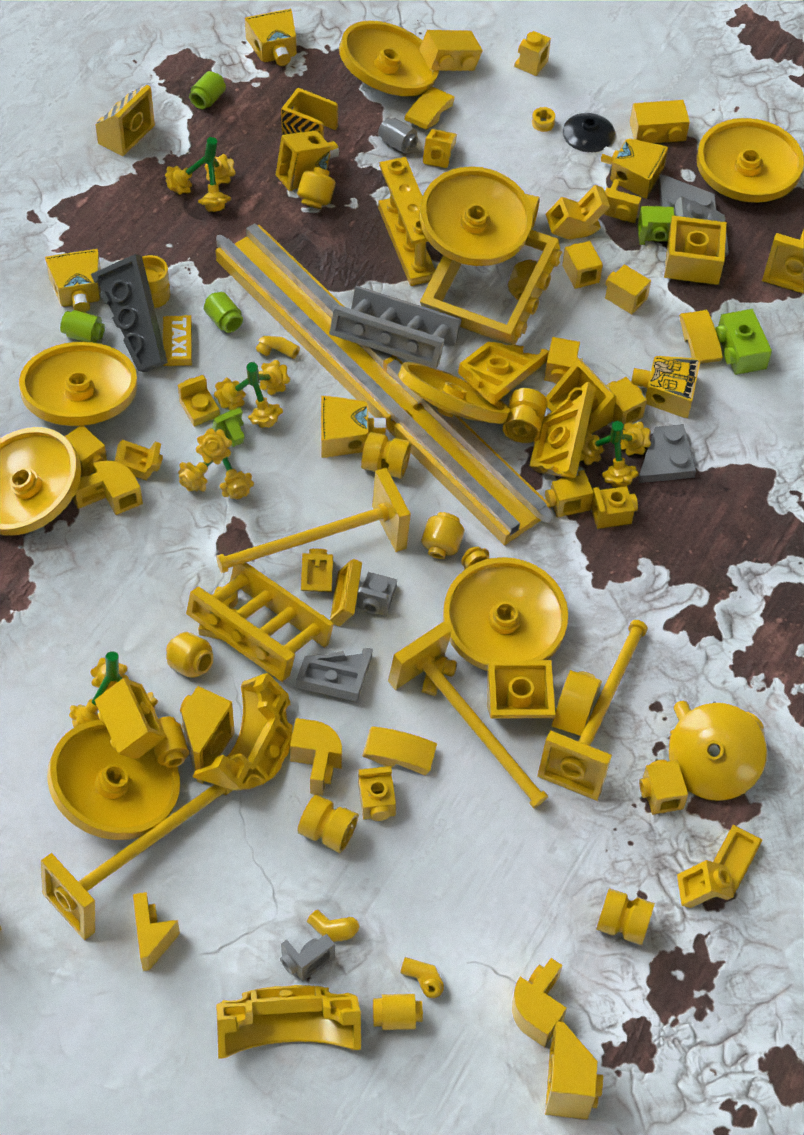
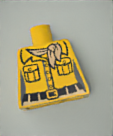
(669, 383)

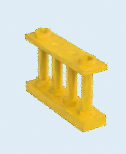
(403, 220)
(246, 637)

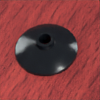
(588, 132)

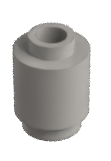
(398, 134)

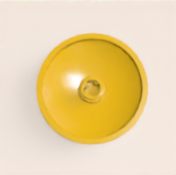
(386, 58)
(750, 160)
(476, 216)
(78, 383)
(451, 394)
(36, 478)
(505, 612)
(106, 790)

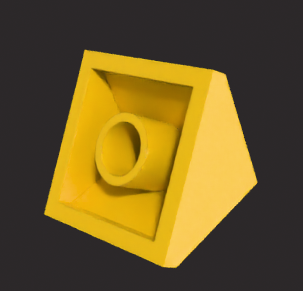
(570, 387)
(520, 689)

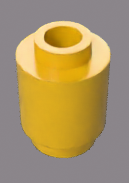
(173, 749)
(397, 1012)

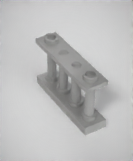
(395, 327)

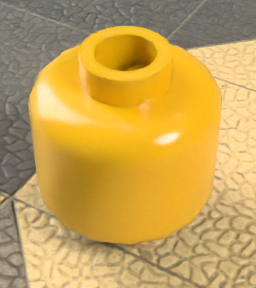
(316, 188)
(520, 276)
(442, 535)
(189, 654)

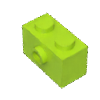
(743, 341)

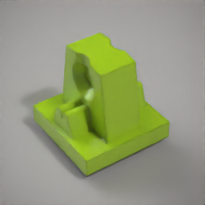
(230, 423)

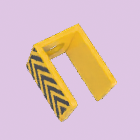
(309, 113)

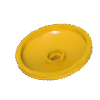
(740, 757)

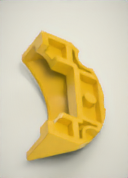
(261, 740)
(288, 1015)

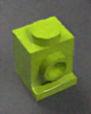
(654, 223)

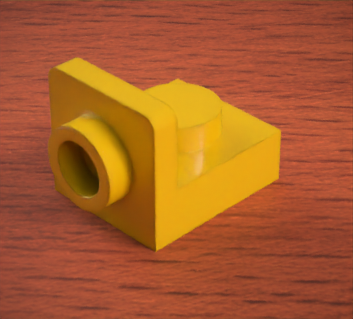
(438, 148)
(197, 400)
(317, 571)
(703, 883)

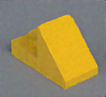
(153, 936)

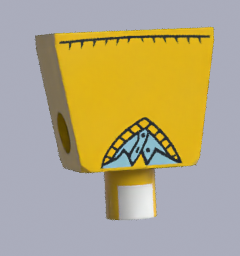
(272, 36)
(302, 153)
(636, 165)
(73, 280)
(346, 426)

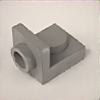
(376, 593)
(312, 957)

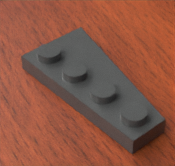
(130, 300)

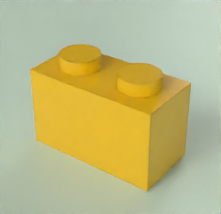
(450, 50)
(659, 121)
(129, 719)

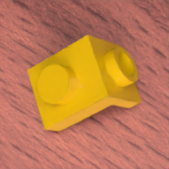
(622, 205)
(139, 459)

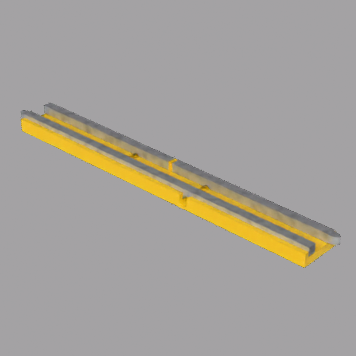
(440, 443)

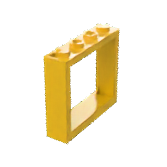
(527, 304)

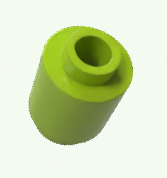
(207, 90)
(223, 312)
(82, 326)

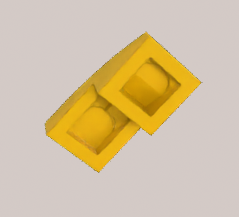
(428, 107)
(701, 336)
(400, 748)

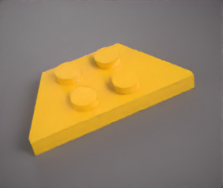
(499, 368)
(563, 436)

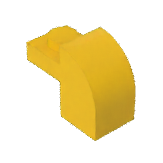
(578, 219)
(111, 482)
(576, 702)
(319, 746)
(533, 1007)

